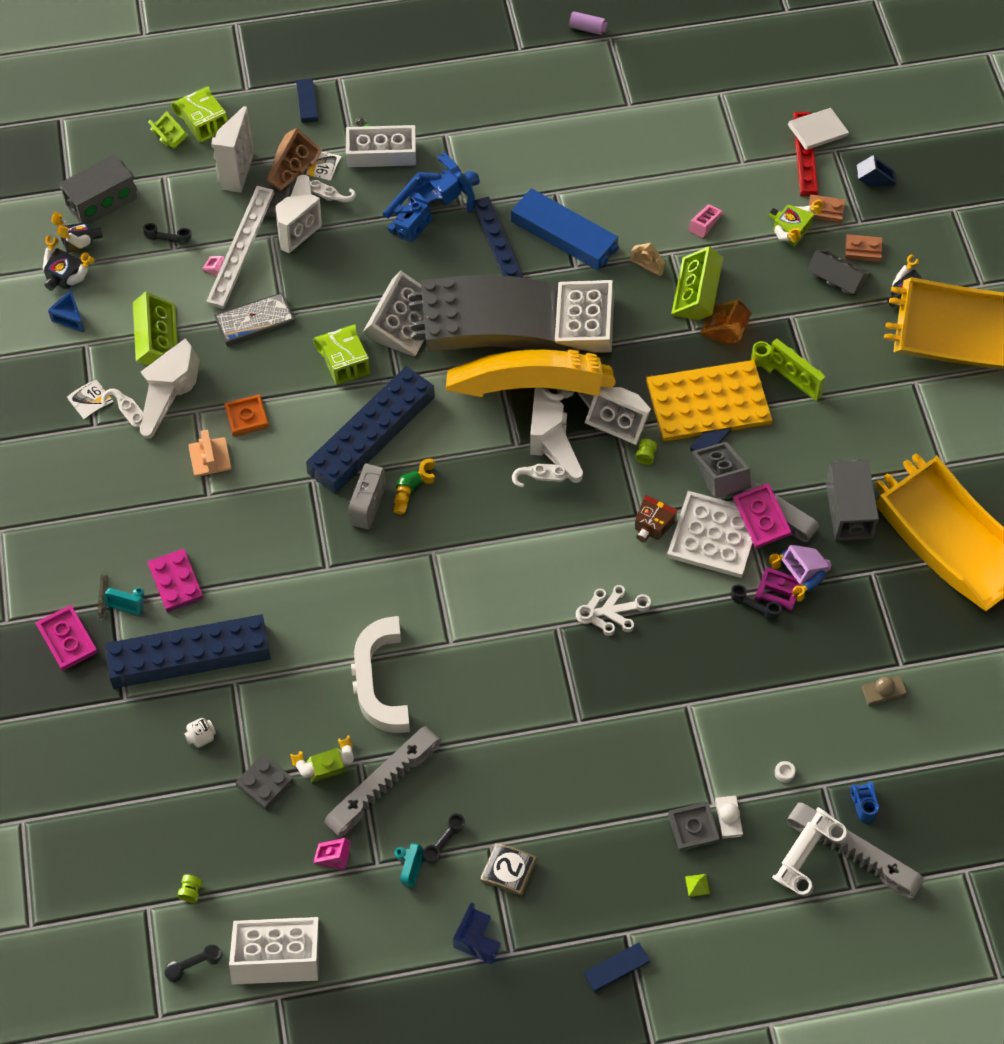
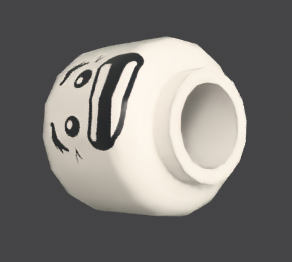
(200, 732)

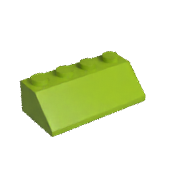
(697, 284)
(153, 327)

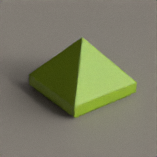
(697, 885)

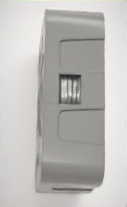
(367, 496)

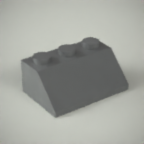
(838, 271)

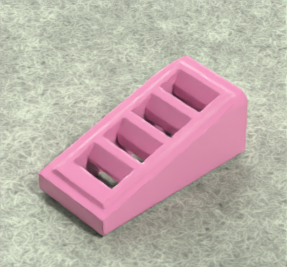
(703, 222)

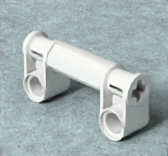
(789, 872)

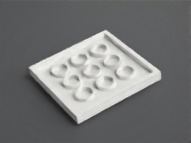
(711, 535)

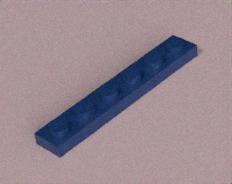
(496, 238)

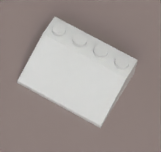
(233, 151)
(585, 315)
(393, 318)
(274, 950)

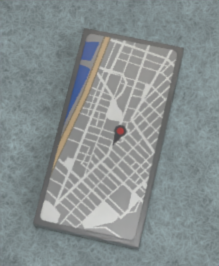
(254, 318)

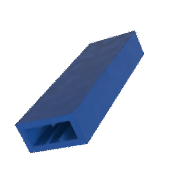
(564, 229)

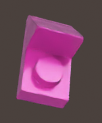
(333, 853)

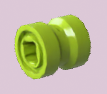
(646, 451)
(190, 888)

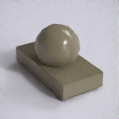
(883, 690)

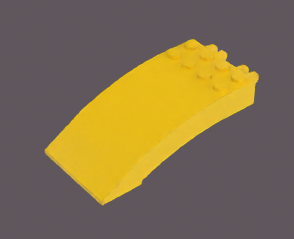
(949, 323)
(531, 370)
(946, 529)

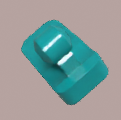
(125, 601)
(413, 860)

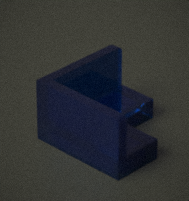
(470, 936)

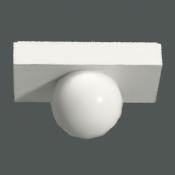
(728, 817)

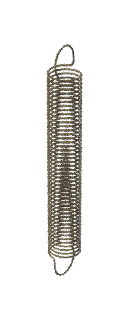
(101, 595)

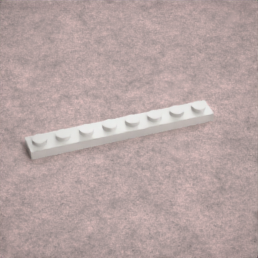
(240, 247)

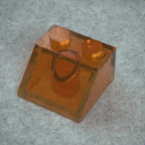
(727, 322)

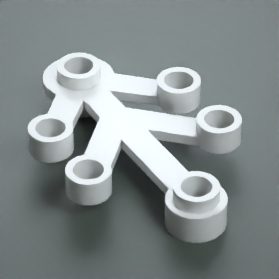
(610, 610)

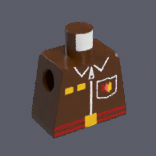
(654, 519)

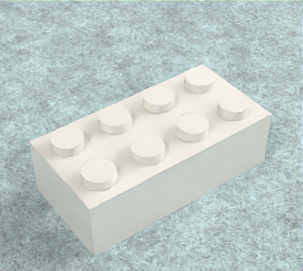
(381, 146)

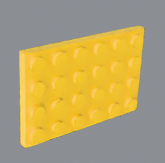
(708, 400)

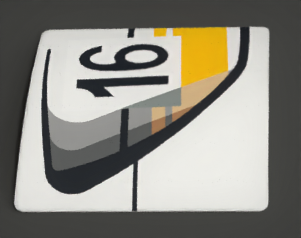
(324, 166)
(88, 398)

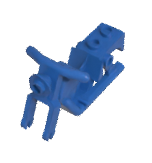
(427, 188)

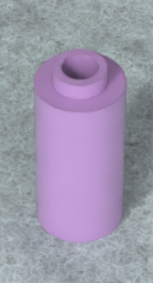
(588, 23)

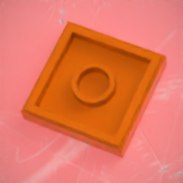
(246, 415)

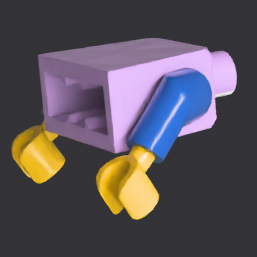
(805, 565)

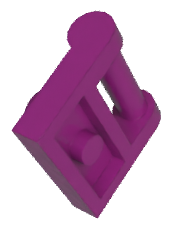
(779, 583)

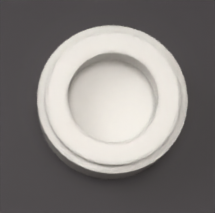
(785, 771)

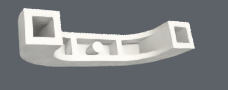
(384, 717)

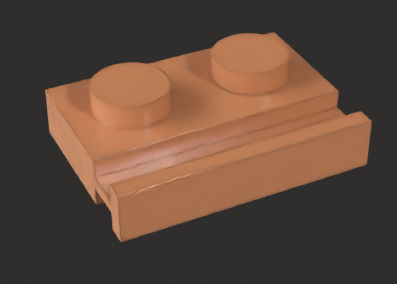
(832, 209)
(863, 248)

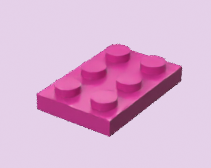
(762, 515)
(175, 580)
(66, 637)

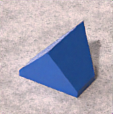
(66, 312)

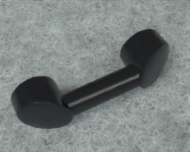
(151, 232)
(738, 595)
(455, 825)
(175, 970)

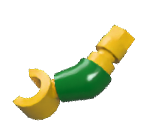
(410, 481)

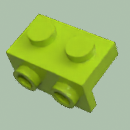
(169, 130)

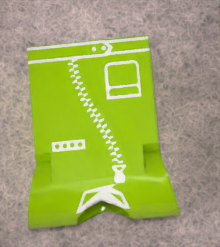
(200, 113)
(343, 354)

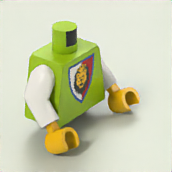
(794, 221)
(326, 763)

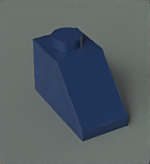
(875, 173)

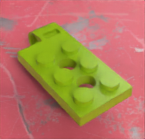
(790, 365)

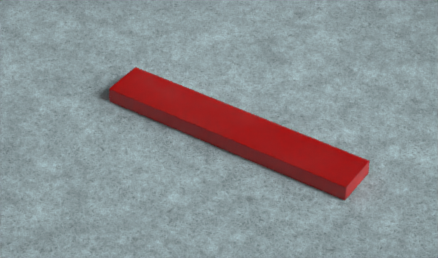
(806, 165)

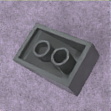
(722, 469)

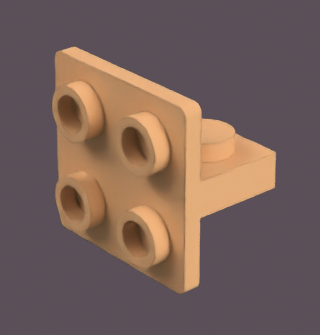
(209, 455)

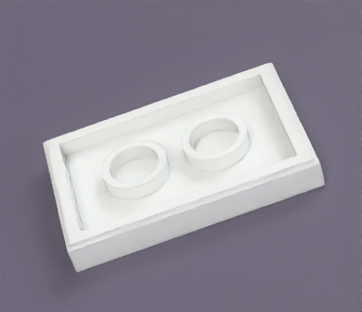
(818, 128)

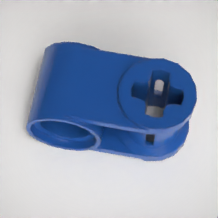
(865, 798)

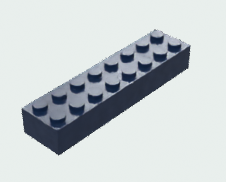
(370, 429)
(187, 651)

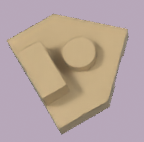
(648, 258)

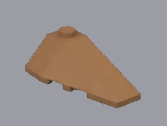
(292, 158)

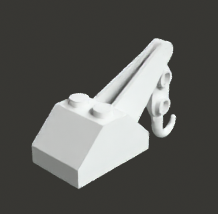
(301, 212)
(167, 377)
(612, 411)
(550, 437)

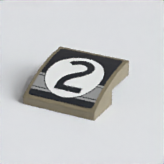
(508, 869)

